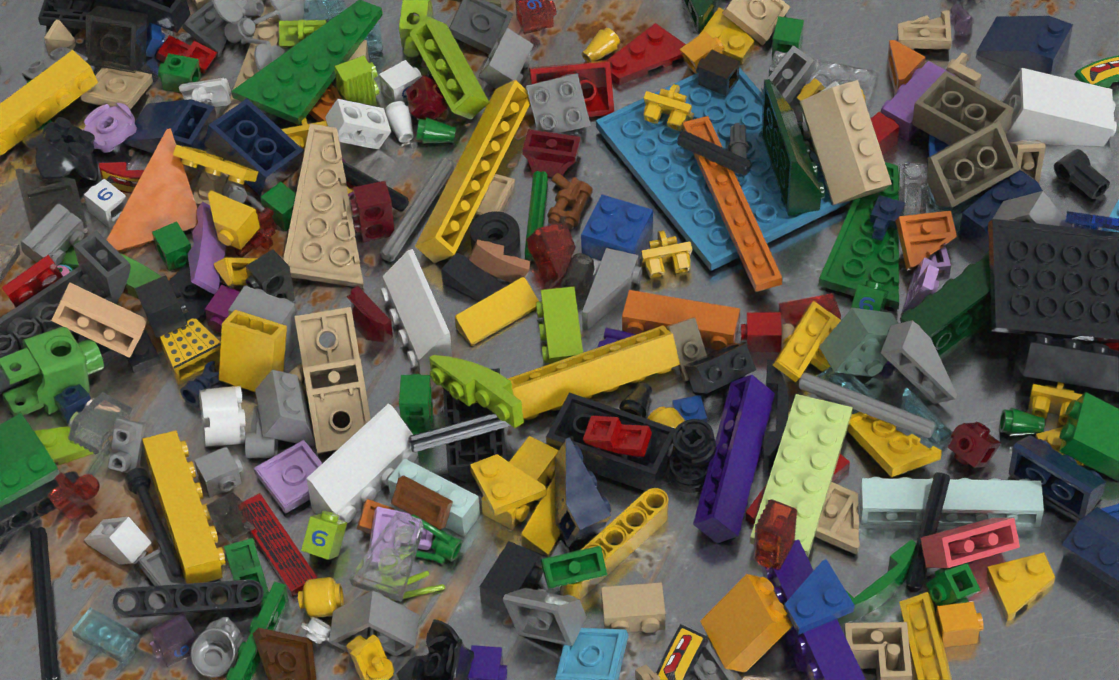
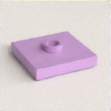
(287, 474)

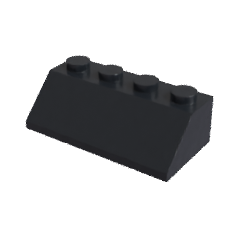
(631, 470)

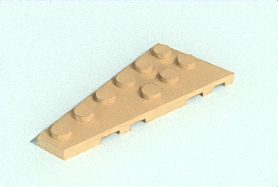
(321, 228)

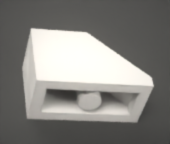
(119, 540)

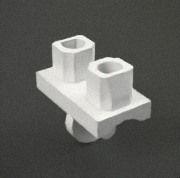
(211, 92)

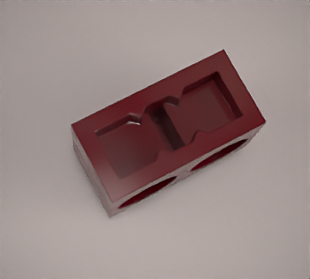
(373, 211)

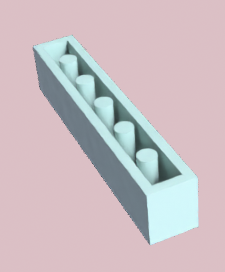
(966, 501)

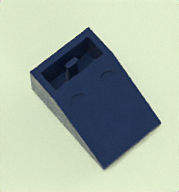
(185, 118)
(578, 504)

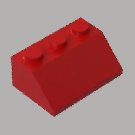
(594, 81)

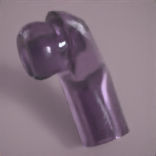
(964, 20)

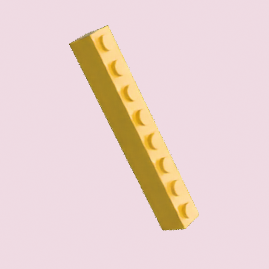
(474, 172)

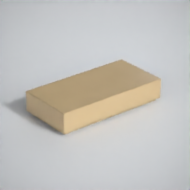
(496, 195)

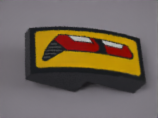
(682, 654)

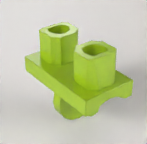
(295, 31)

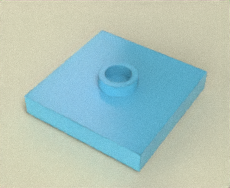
(594, 655)

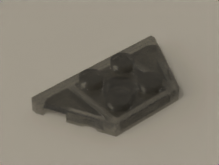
(42, 195)

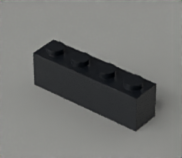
(163, 13)

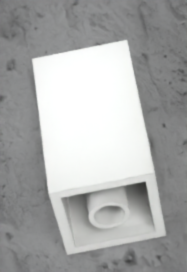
(1059, 110)

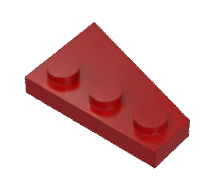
(647, 51)

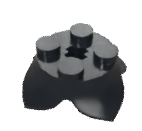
(62, 149)
(445, 660)

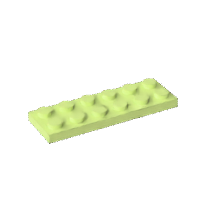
(807, 462)

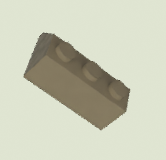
(970, 165)

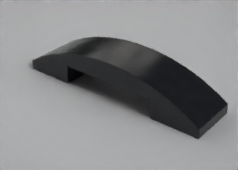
(772, 439)

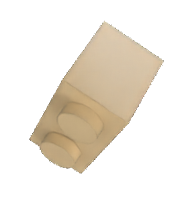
(634, 607)

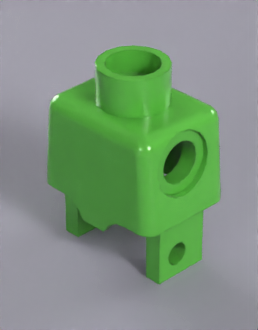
(51, 365)

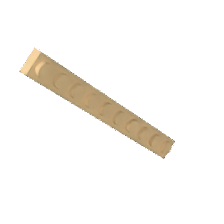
(265, 30)

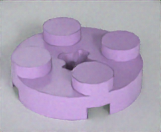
(121, 126)

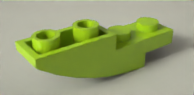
(477, 383)

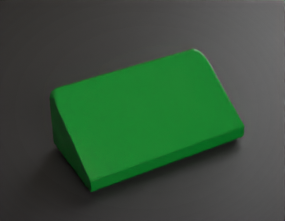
(573, 567)

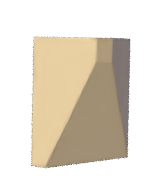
(58, 37)

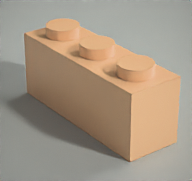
(99, 320)

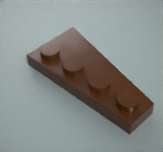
(285, 655)

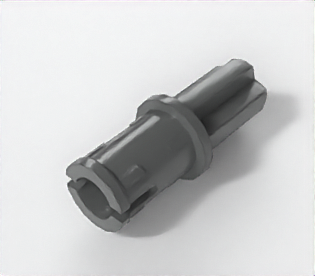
(738, 141)

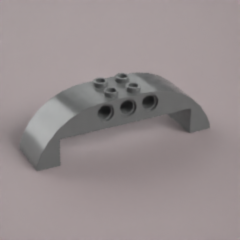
(100, 271)

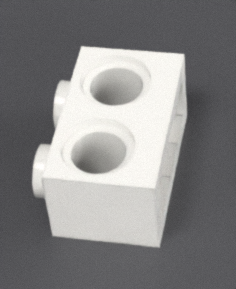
(359, 123)

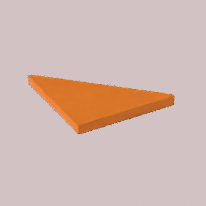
(156, 201)

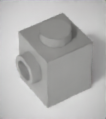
(219, 471)

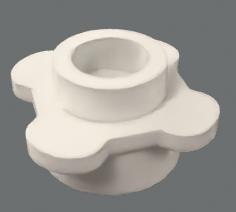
(317, 630)

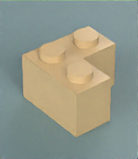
(881, 647)

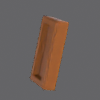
(421, 502)

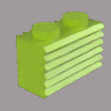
(357, 81)

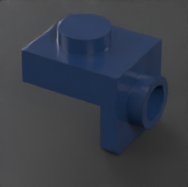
(72, 400)

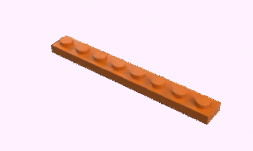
(736, 212)

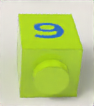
(324, 535)

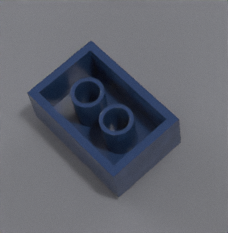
(256, 142)

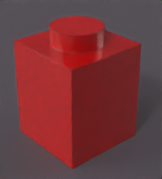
(886, 131)
(762, 331)

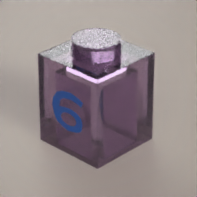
(172, 640)

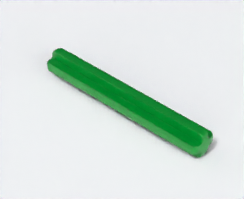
(537, 207)

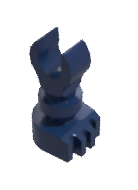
(191, 389)

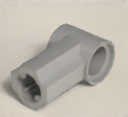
(256, 444)

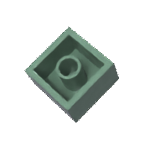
(858, 342)

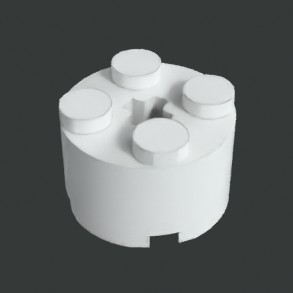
(222, 416)

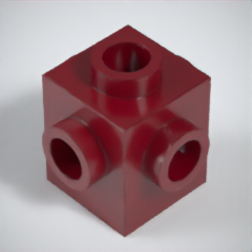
(425, 99)
(973, 444)

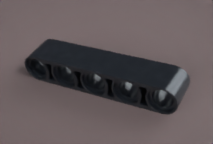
(201, 591)

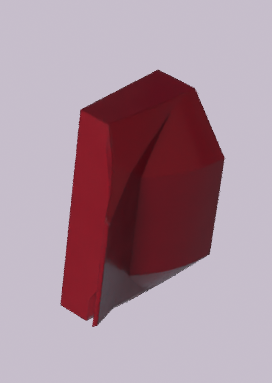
(550, 151)
(369, 318)

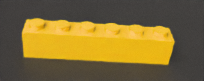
(43, 98)
(595, 371)
(182, 508)

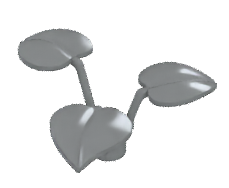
(243, 28)

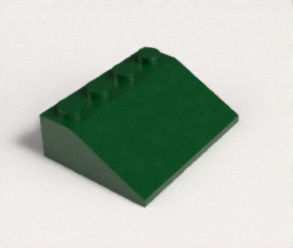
(789, 154)

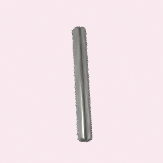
(417, 210)
(867, 405)

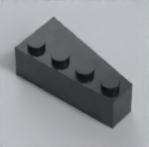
(1068, 361)

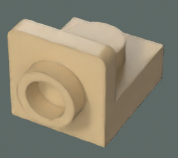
(959, 69)

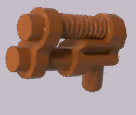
(572, 194)

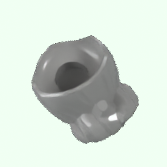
(216, 648)

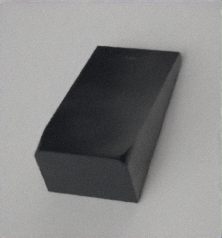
(469, 278)

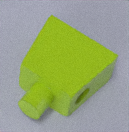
(408, 22)

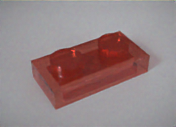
(793, 310)

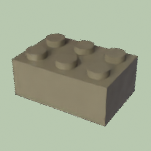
(957, 109)

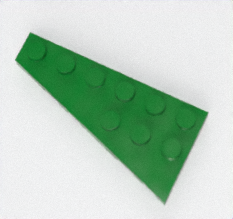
(303, 73)
(861, 257)

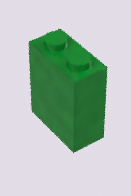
(1092, 434)

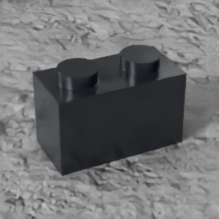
(162, 305)
(512, 571)

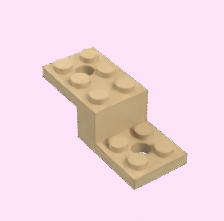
(332, 376)

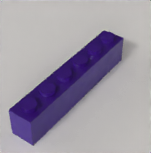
(735, 460)

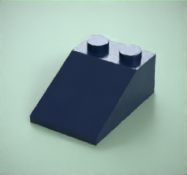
(1027, 42)

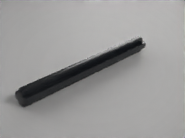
(44, 604)

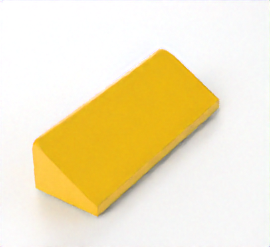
(496, 311)
(541, 530)

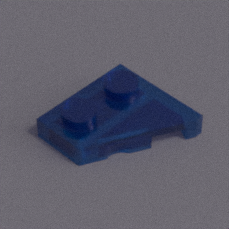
(1089, 221)

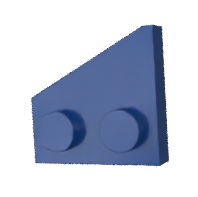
(818, 600)

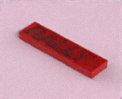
(278, 546)

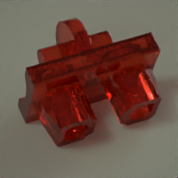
(263, 235)
(73, 497)

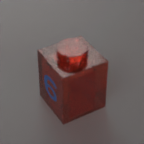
(535, 14)

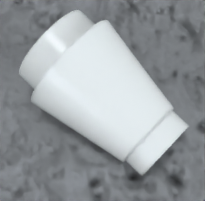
(400, 120)

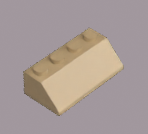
(845, 143)

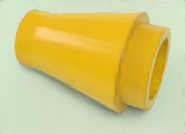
(601, 45)

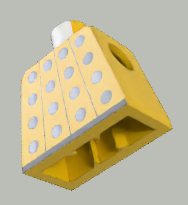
(190, 350)

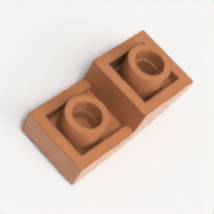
(491, 260)

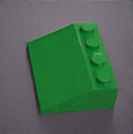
(23, 460)

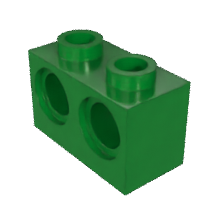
(416, 402)

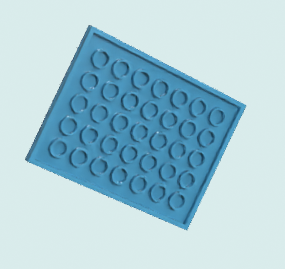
(676, 179)

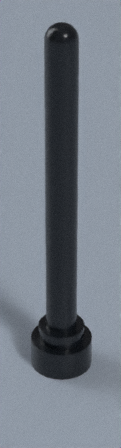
(139, 483)

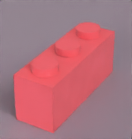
(970, 542)

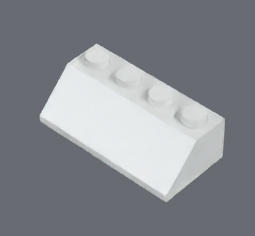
(415, 312)
(361, 466)

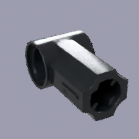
(1077, 169)

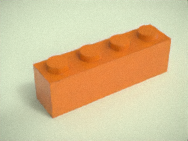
(648, 311)

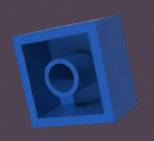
(617, 227)

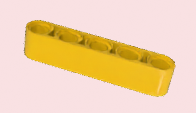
(626, 536)

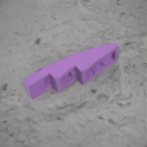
(206, 251)

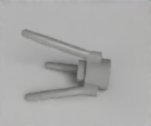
(238, 193)

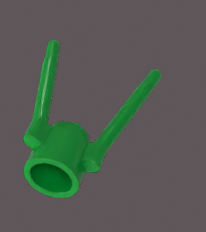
(444, 544)

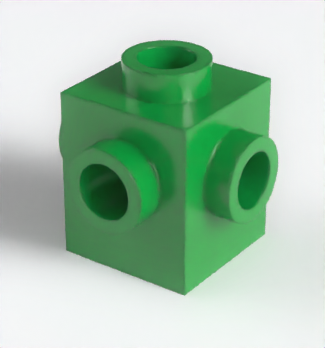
(953, 585)

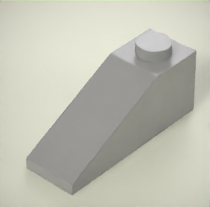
(611, 285)
(918, 361)

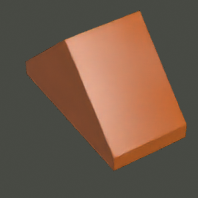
(903, 63)

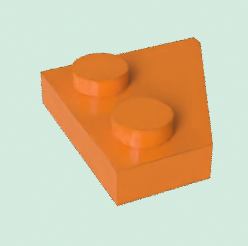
(924, 235)

